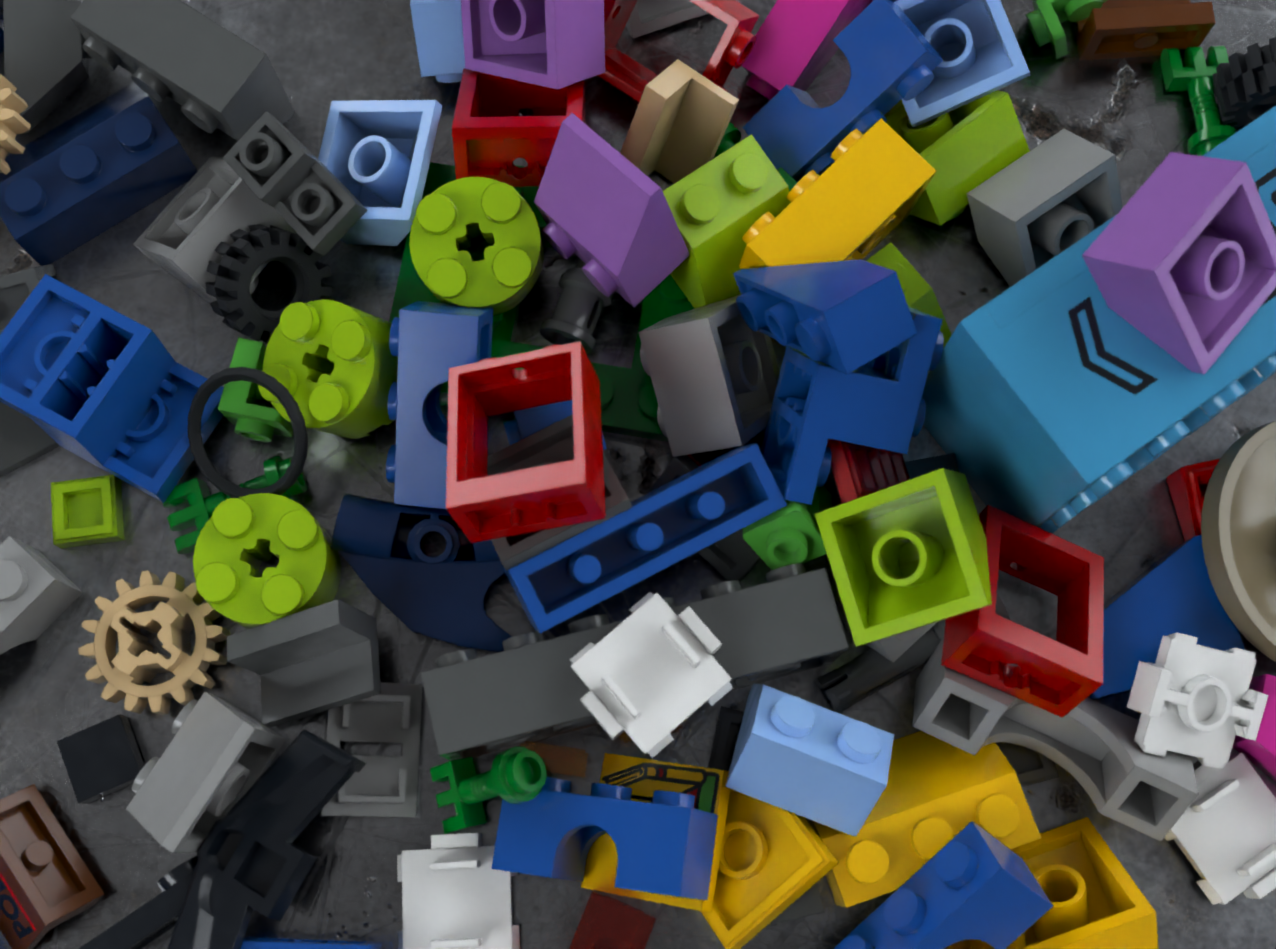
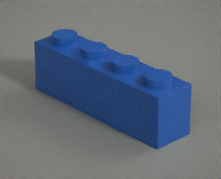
(647, 537)

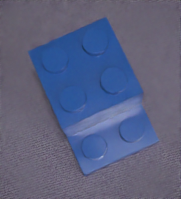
(102, 387)
(869, 407)

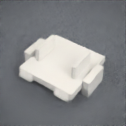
(651, 673)
(1196, 700)
(1230, 831)
(455, 896)

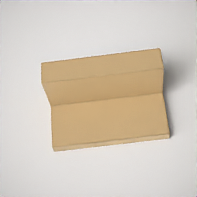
(678, 123)

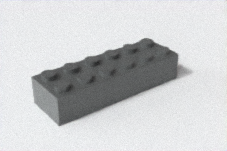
(536, 695)

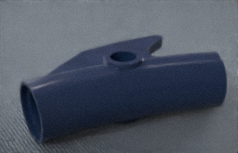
(427, 593)

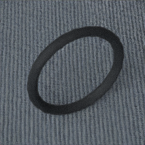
(291, 407)

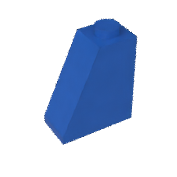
(1161, 601)

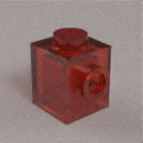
(612, 925)

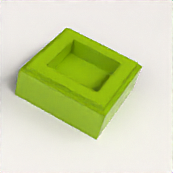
(87, 511)

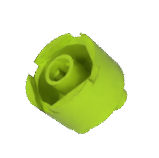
(449, 222)
(333, 366)
(246, 534)

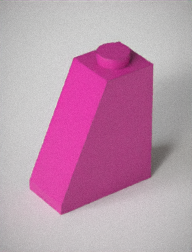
(797, 42)

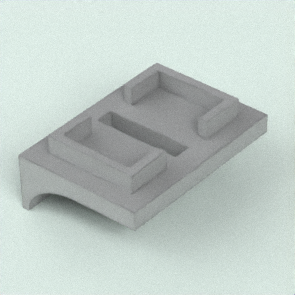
(385, 783)

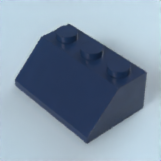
(91, 175)

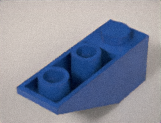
(827, 309)

